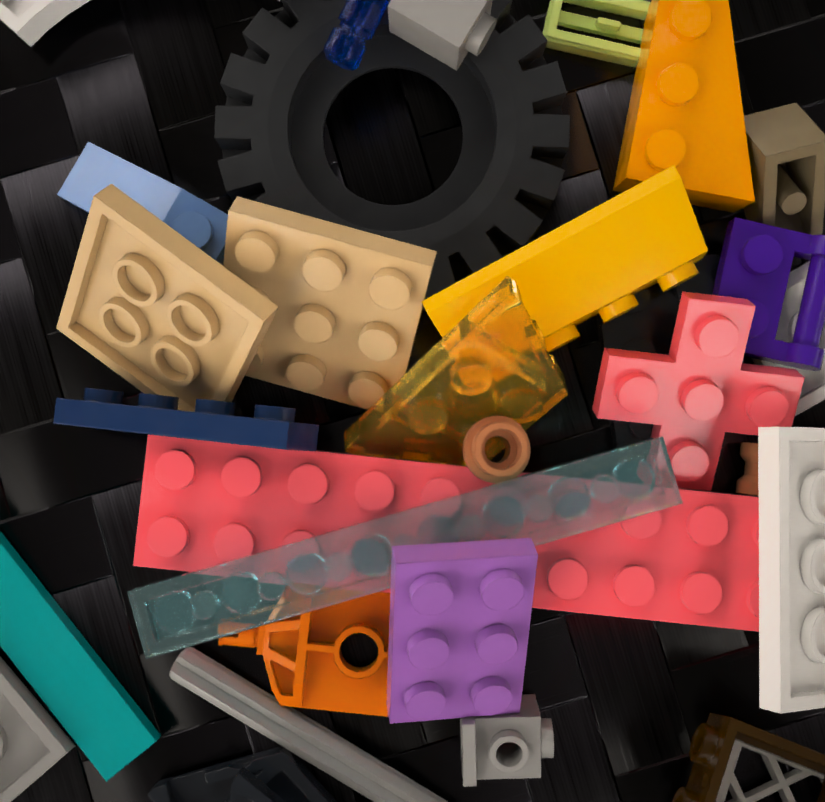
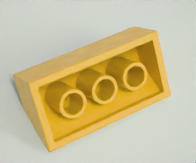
(591, 262)

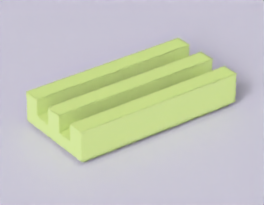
(591, 46)

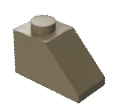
(786, 169)

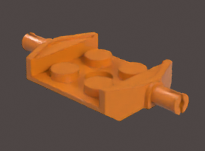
(307, 658)

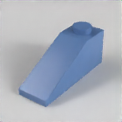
(176, 207)

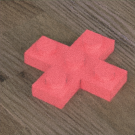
(698, 387)

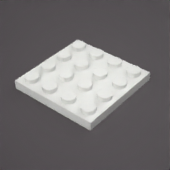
(791, 568)

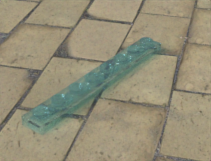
(359, 556)

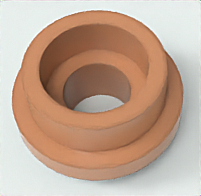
(516, 449)

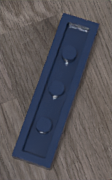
(211, 421)

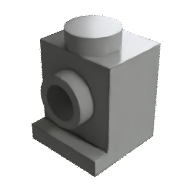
(505, 744)

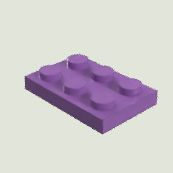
(459, 628)

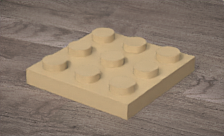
(341, 297)
(160, 306)

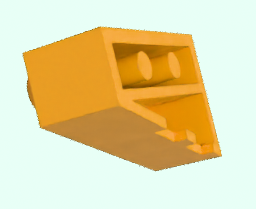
(688, 106)

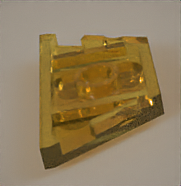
(480, 369)

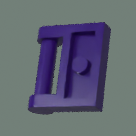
(757, 268)

